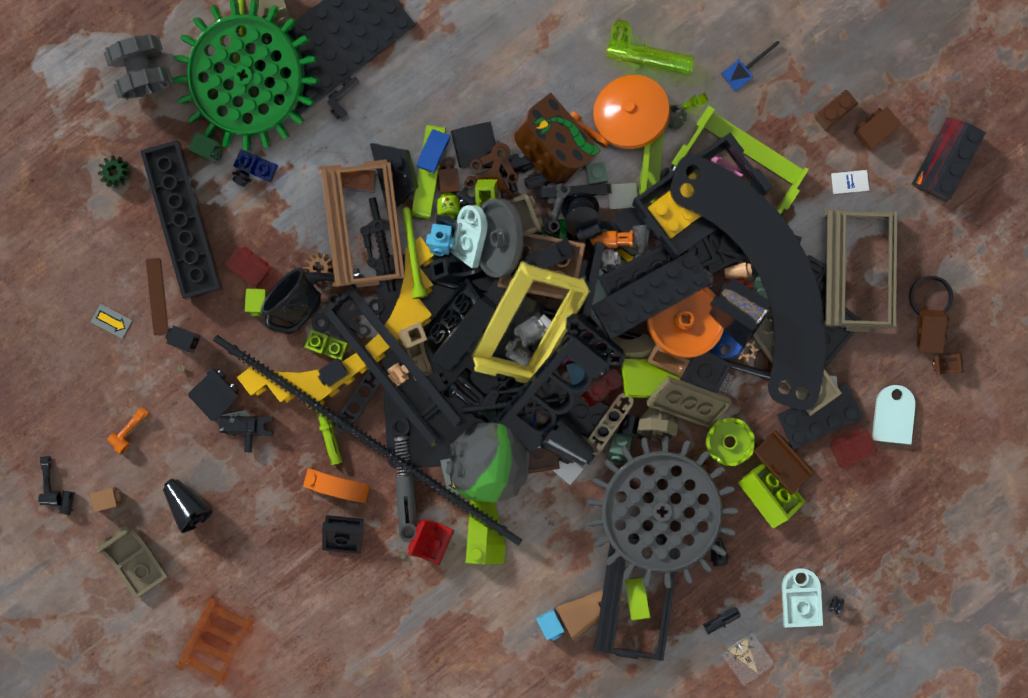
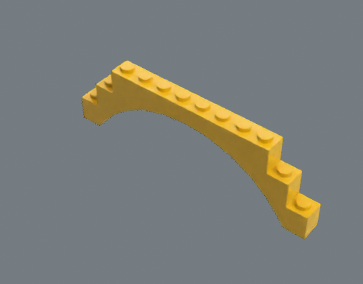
(406, 313)

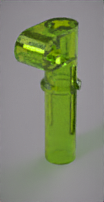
(643, 54)

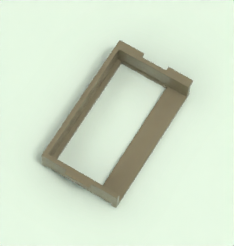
(837, 269)

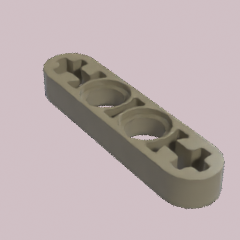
(609, 424)

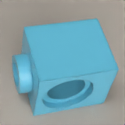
(550, 625)

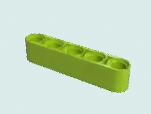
(427, 184)

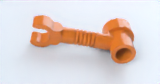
(593, 134)
(118, 440)

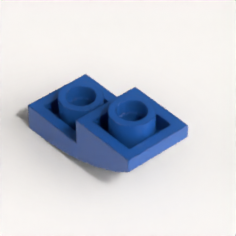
(432, 151)

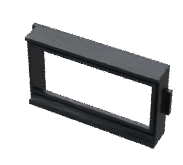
(702, 227)
(610, 609)

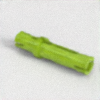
(330, 439)

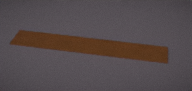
(156, 296)

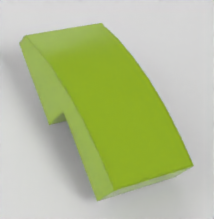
(326, 345)
(637, 599)

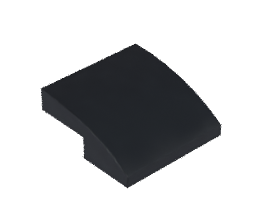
(473, 143)

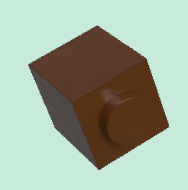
(449, 179)

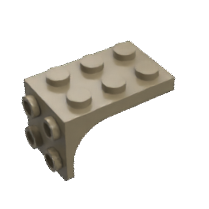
(525, 207)
(132, 560)

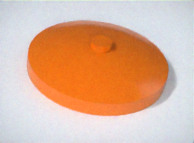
(631, 111)
(686, 327)

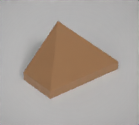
(668, 362)

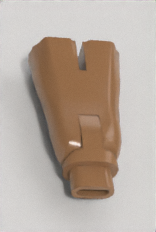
(582, 613)

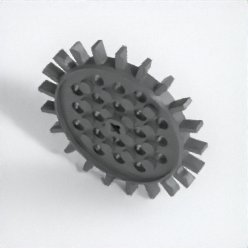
(660, 559)

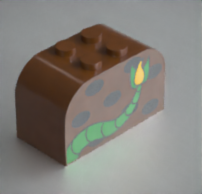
(554, 141)

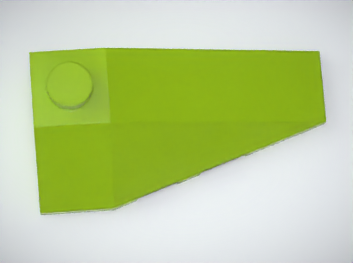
(483, 544)

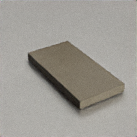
(688, 402)

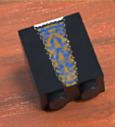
(739, 310)

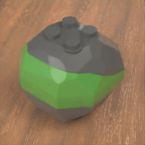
(488, 463)

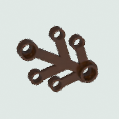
(494, 173)

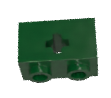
(206, 148)

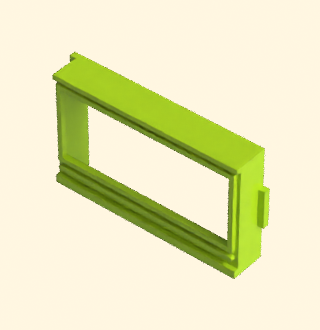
(753, 149)

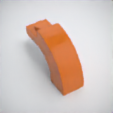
(336, 486)

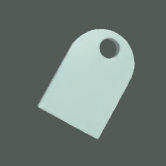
(470, 235)
(894, 417)
(801, 600)

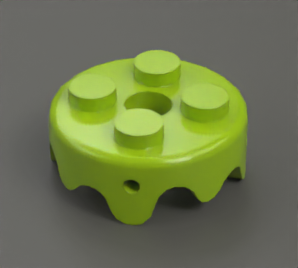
(743, 444)

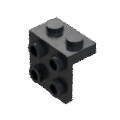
(214, 394)

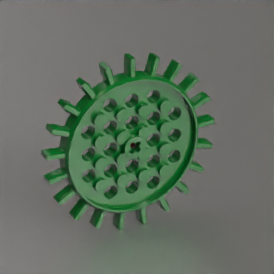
(201, 61)

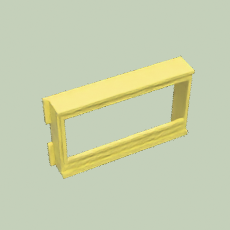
(507, 308)

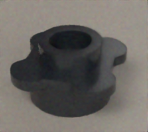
(241, 178)

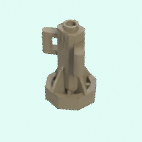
(657, 424)

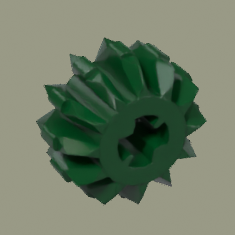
(111, 178)

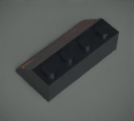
(948, 158)

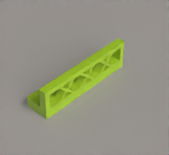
(651, 165)

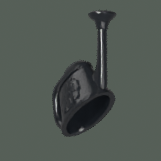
(295, 299)

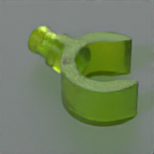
(695, 101)

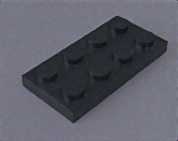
(802, 428)

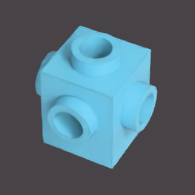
(440, 239)

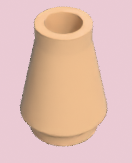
(741, 269)

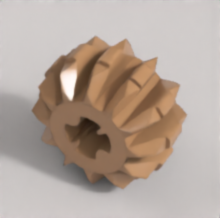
(322, 262)

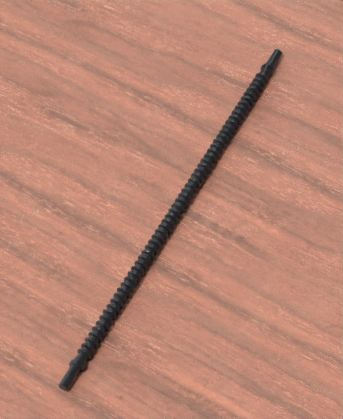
(500, 529)

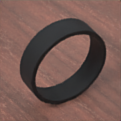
(944, 282)

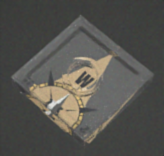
(747, 659)

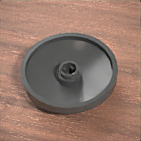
(503, 238)

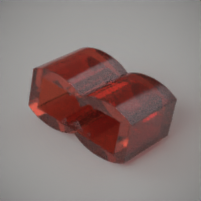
(602, 388)

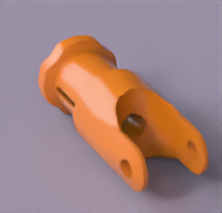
(614, 239)

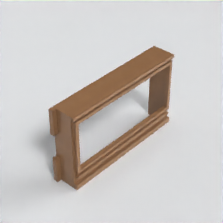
(338, 227)

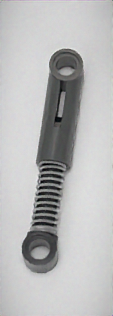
(404, 482)

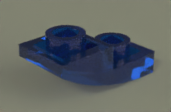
(255, 165)

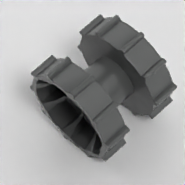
(135, 56)

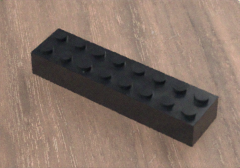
(181, 220)

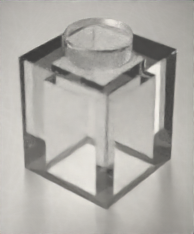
(530, 331)

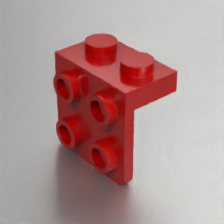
(430, 541)

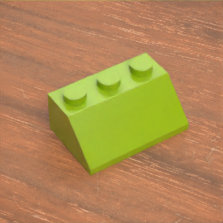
(770, 495)

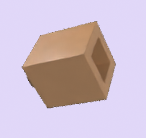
(105, 499)

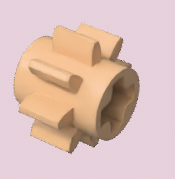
(751, 350)
(398, 373)

